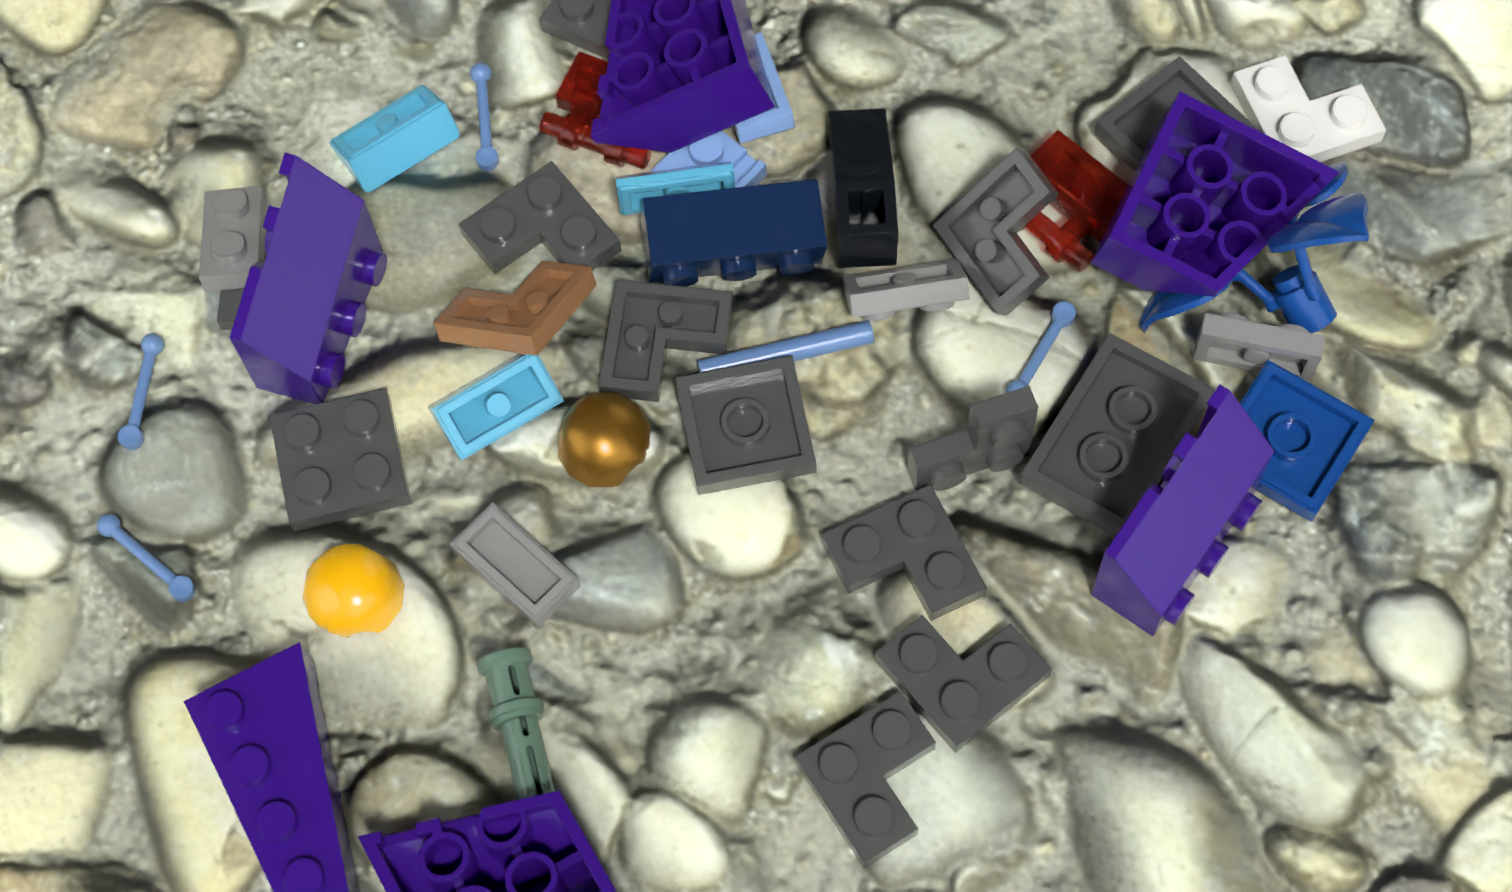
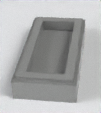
(515, 565)

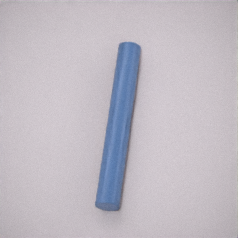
(798, 347)

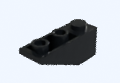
(863, 188)

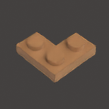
(519, 320)

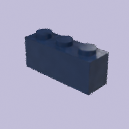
(733, 232)

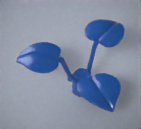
(1297, 288)

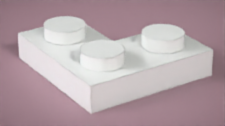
(1317, 127)

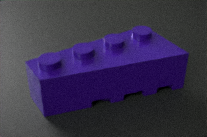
(279, 771)

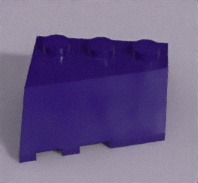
(678, 73)
(1205, 201)
(310, 287)
(1183, 521)
(505, 848)

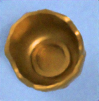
(603, 439)

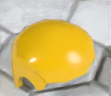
(353, 590)

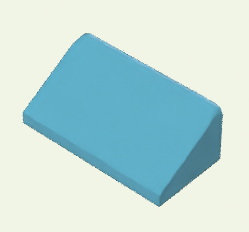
(395, 138)
(671, 182)
(495, 404)

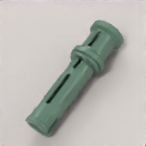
(517, 716)

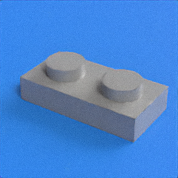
(231, 236)
(925, 286)
(1247, 345)

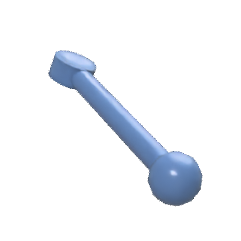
(486, 156)
(1062, 316)
(130, 435)
(179, 586)

